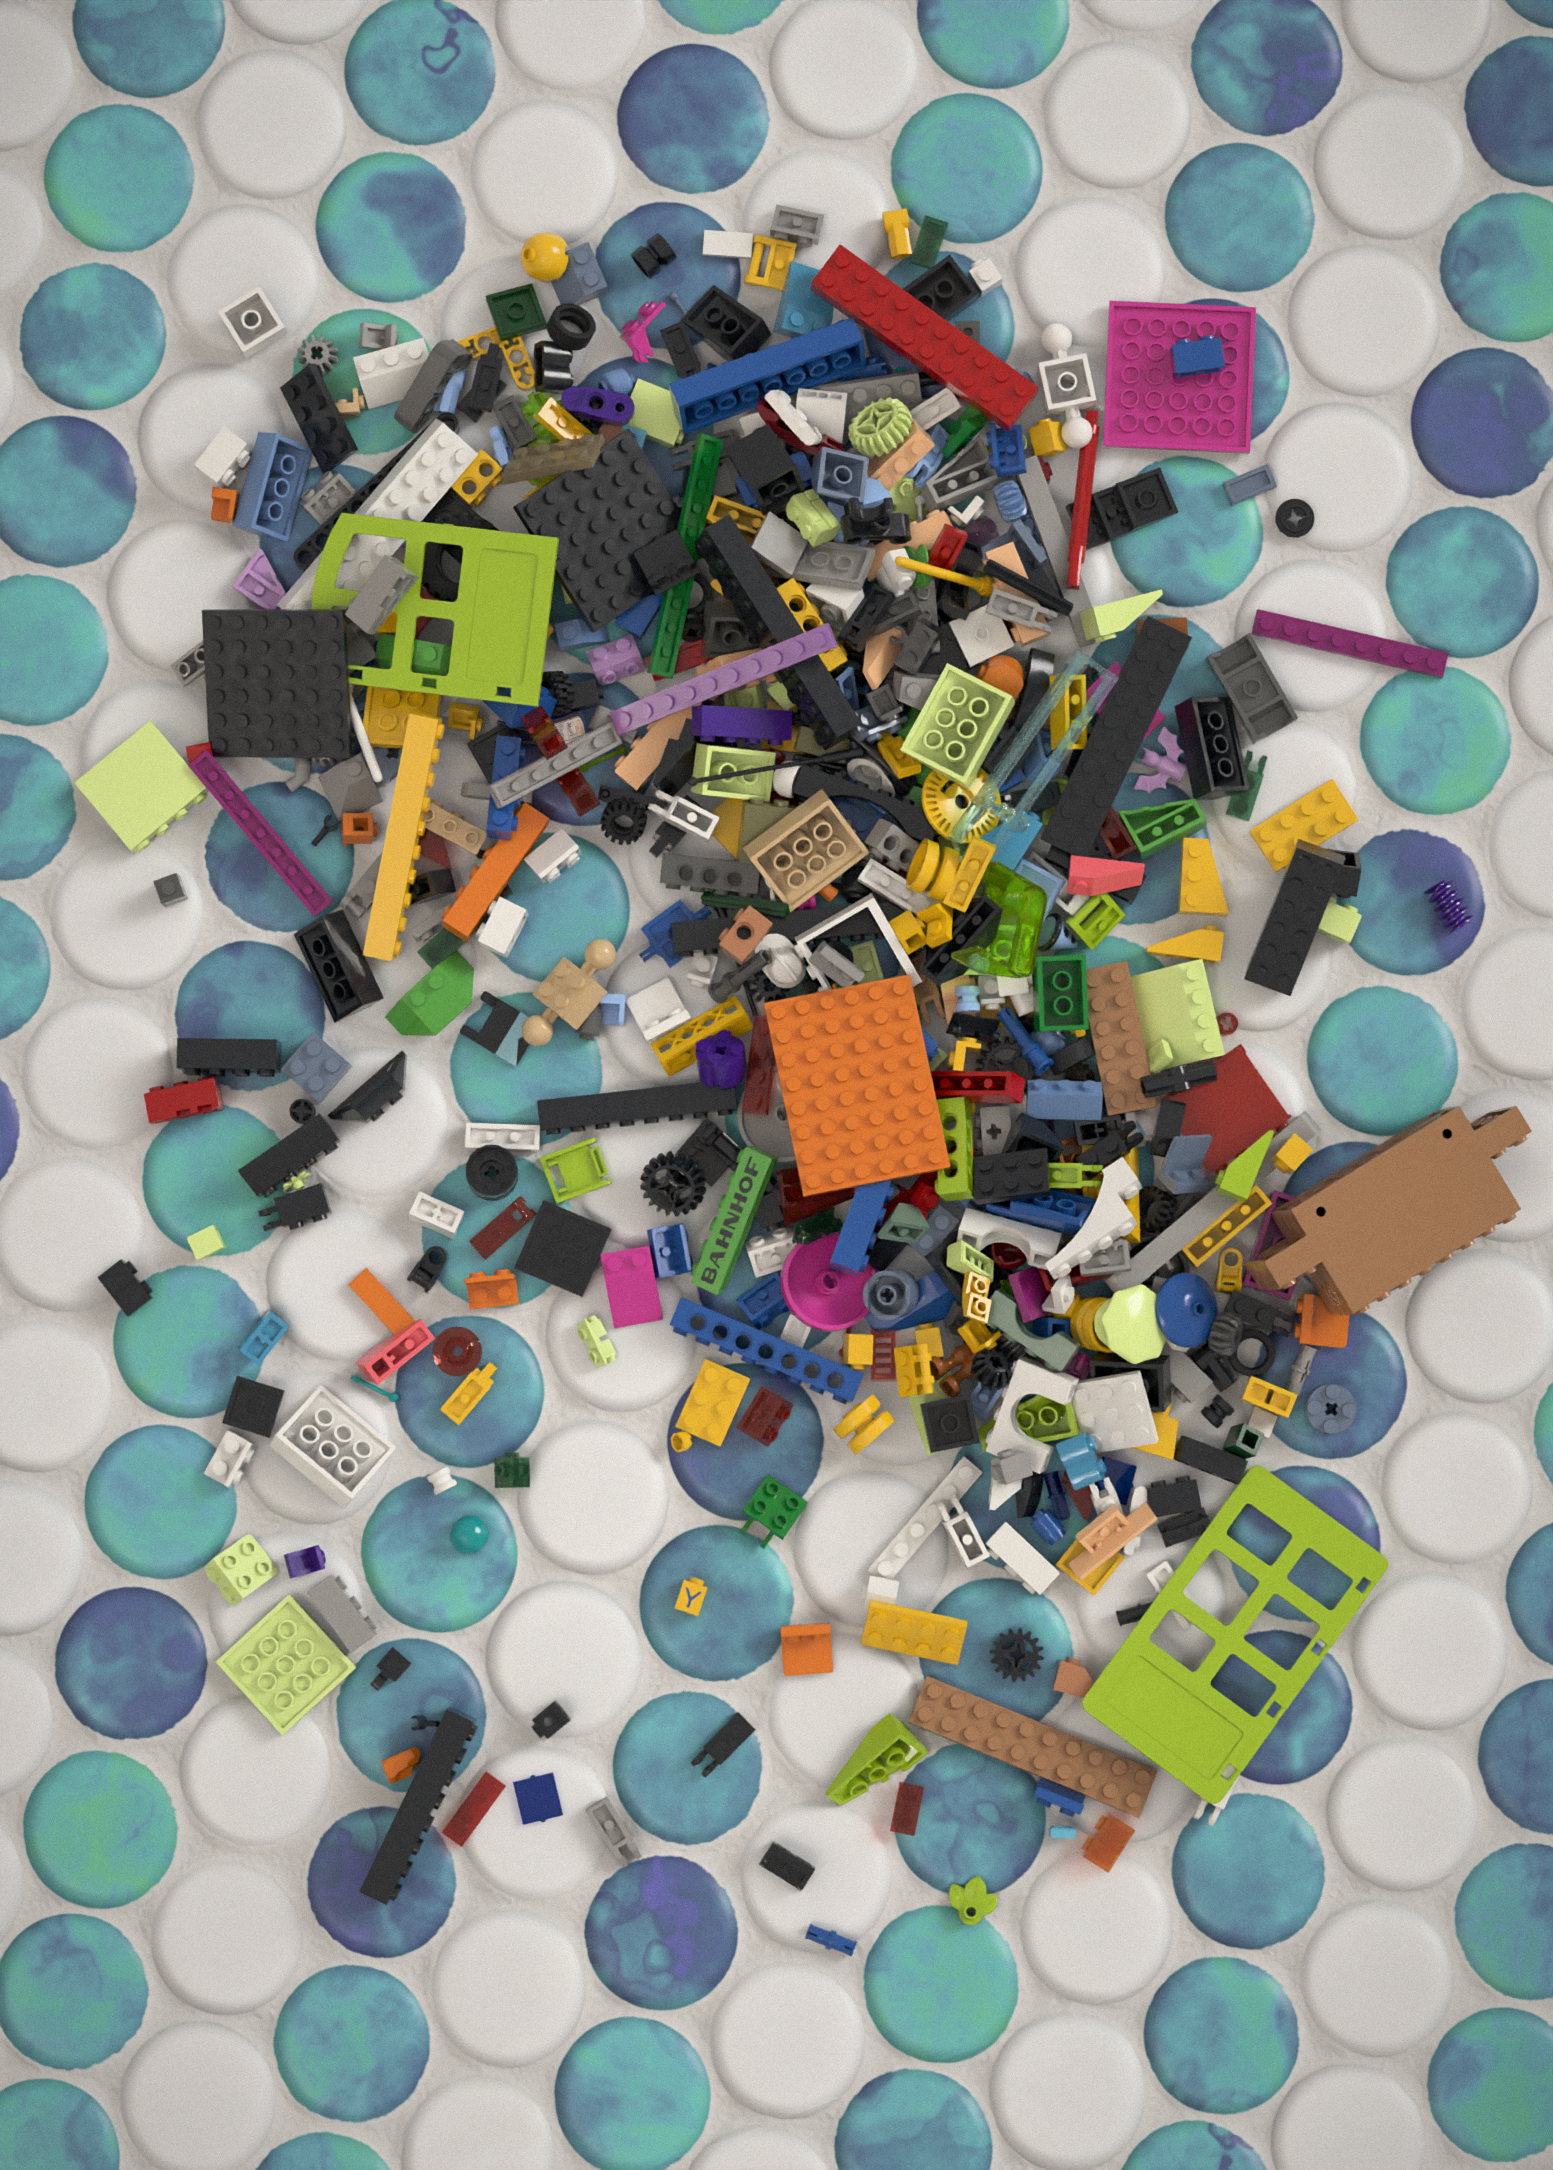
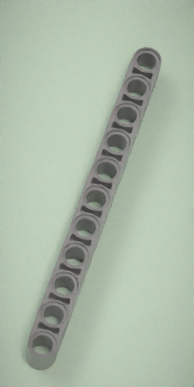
(1202, 1214)

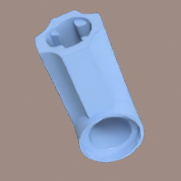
(450, 396)

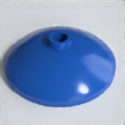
(1178, 1313)

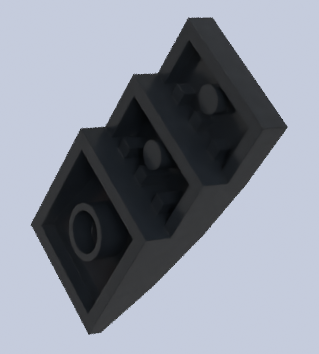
(1128, 507)
(678, 759)

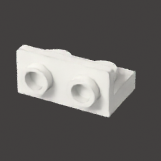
(769, 1251)
(229, 1459)

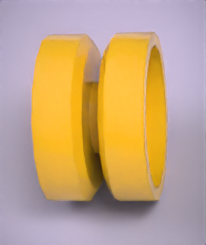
(932, 869)
(1083, 1324)
(864, 1425)

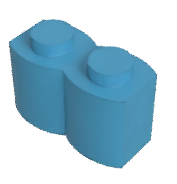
(1081, 1461)

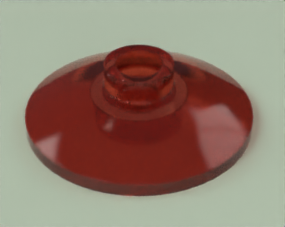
(444, 1347)

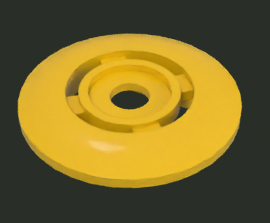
(943, 811)

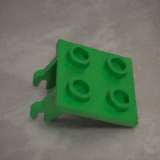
(774, 1508)

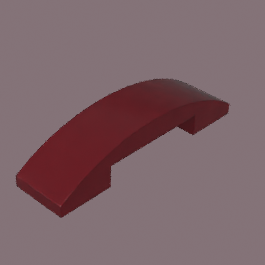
(782, 430)

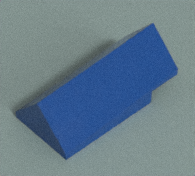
(1058, 1212)

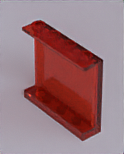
(1231, 1110)

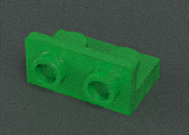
(964, 431)

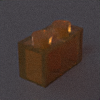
(1107, 1842)

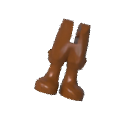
(960, 1355)

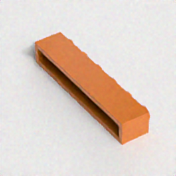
(494, 874)

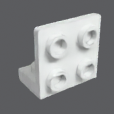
(658, 1009)

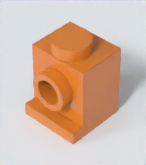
(358, 821)

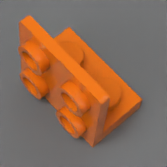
(492, 1290)
(806, 1649)

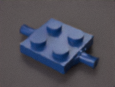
(659, 931)

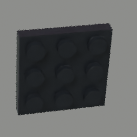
(563, 1248)
(953, 1279)

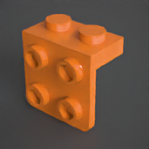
(1317, 1324)

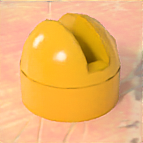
(676, 1441)

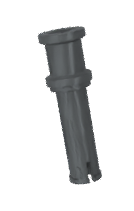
(732, 981)

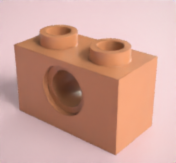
(742, 949)

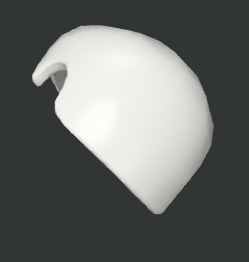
(785, 779)

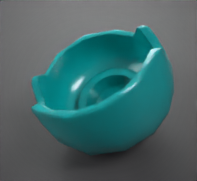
(469, 1534)

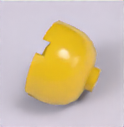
(544, 257)

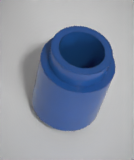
(1047, 1526)

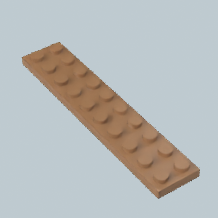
(1032, 1746)

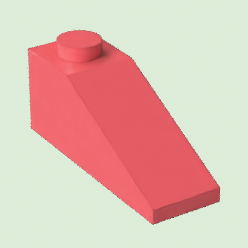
(1099, 876)
(394, 1352)

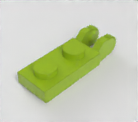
(1071, 1175)

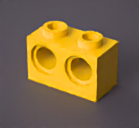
(472, 476)
(1268, 1396)

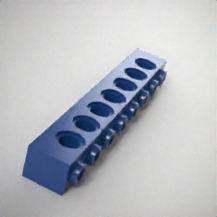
(849, 1378)

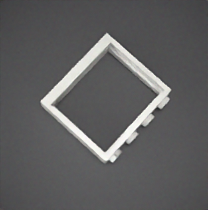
(870, 902)

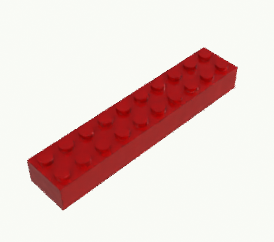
(924, 338)

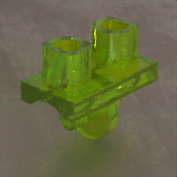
(532, 407)

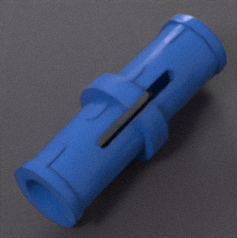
(830, 1940)

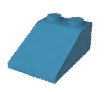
(799, 307)

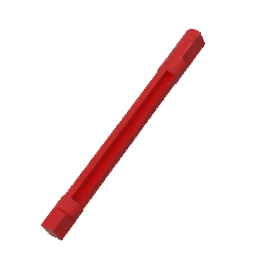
(1082, 504)

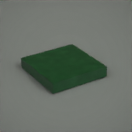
(516, 312)

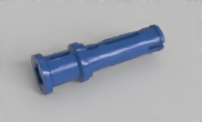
(1030, 1049)

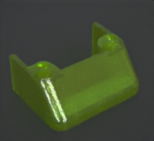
(1020, 926)

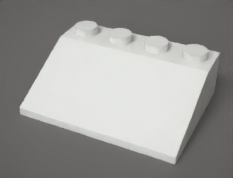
(332, 1446)

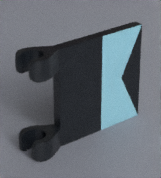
(501, 1031)

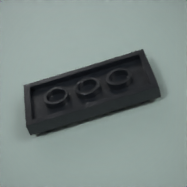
(319, 418)

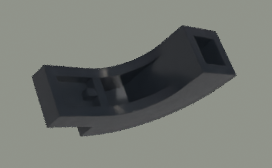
(953, 596)

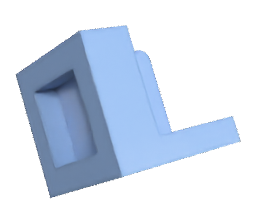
(613, 1009)

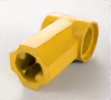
(897, 226)

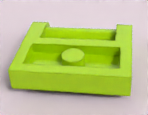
(1099, 923)

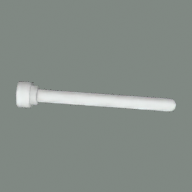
(363, 739)

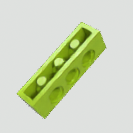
(962, 1183)

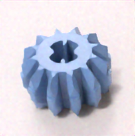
(1009, 501)

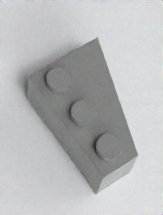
(961, 478)
(381, 594)
(913, 689)

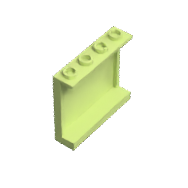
(142, 787)

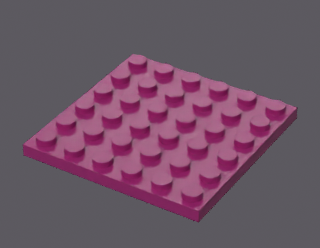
(1169, 413)

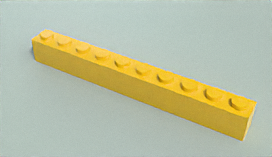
(402, 836)

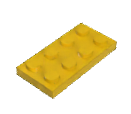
(1311, 819)
(914, 1632)

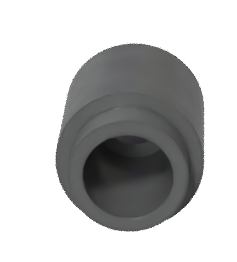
(592, 1025)

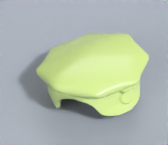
(1130, 1324)

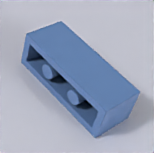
(1064, 1099)

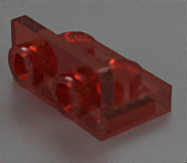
(765, 1416)

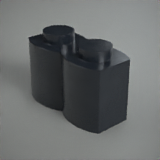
(552, 367)
(126, 1287)

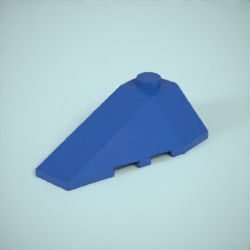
(932, 1306)

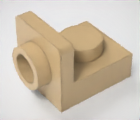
(351, 409)

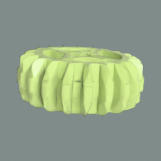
(880, 427)

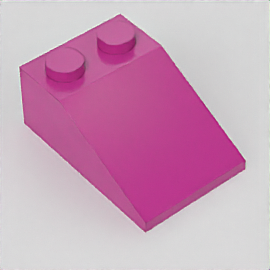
(631, 1286)

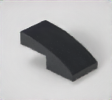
(1029, 1499)

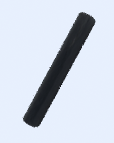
(1028, 587)

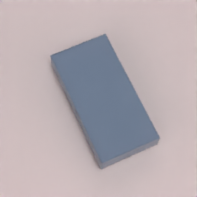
(1249, 485)

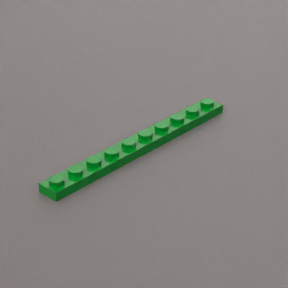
(690, 526)

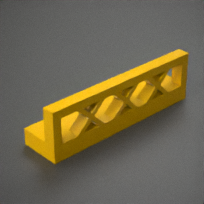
(684, 1050)

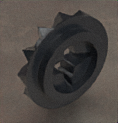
(1300, 509)

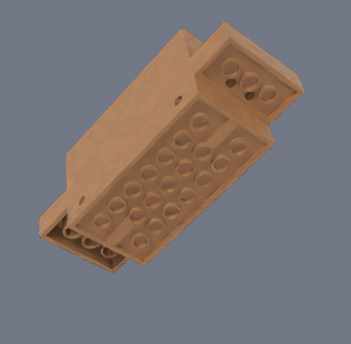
(1395, 1210)

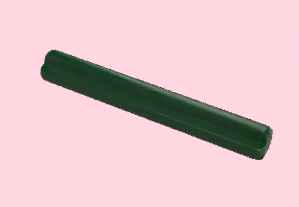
(736, 902)

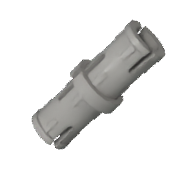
(1300, 1369)

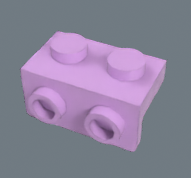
(615, 660)

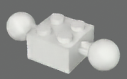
(1066, 385)

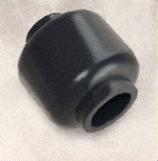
(851, 888)

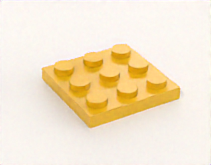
(388, 713)

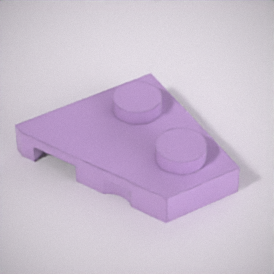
(260, 582)

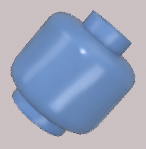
(618, 381)
(1050, 1041)

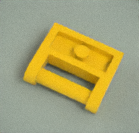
(777, 266)

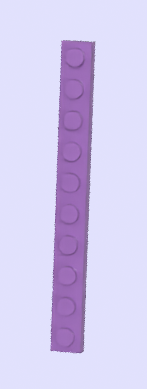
(724, 679)

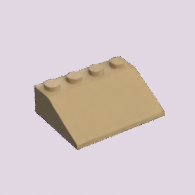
(806, 850)

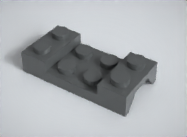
(1252, 688)

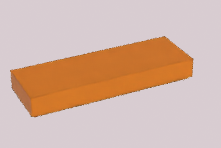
(381, 1301)

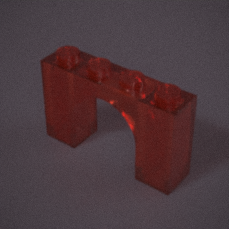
(551, 743)

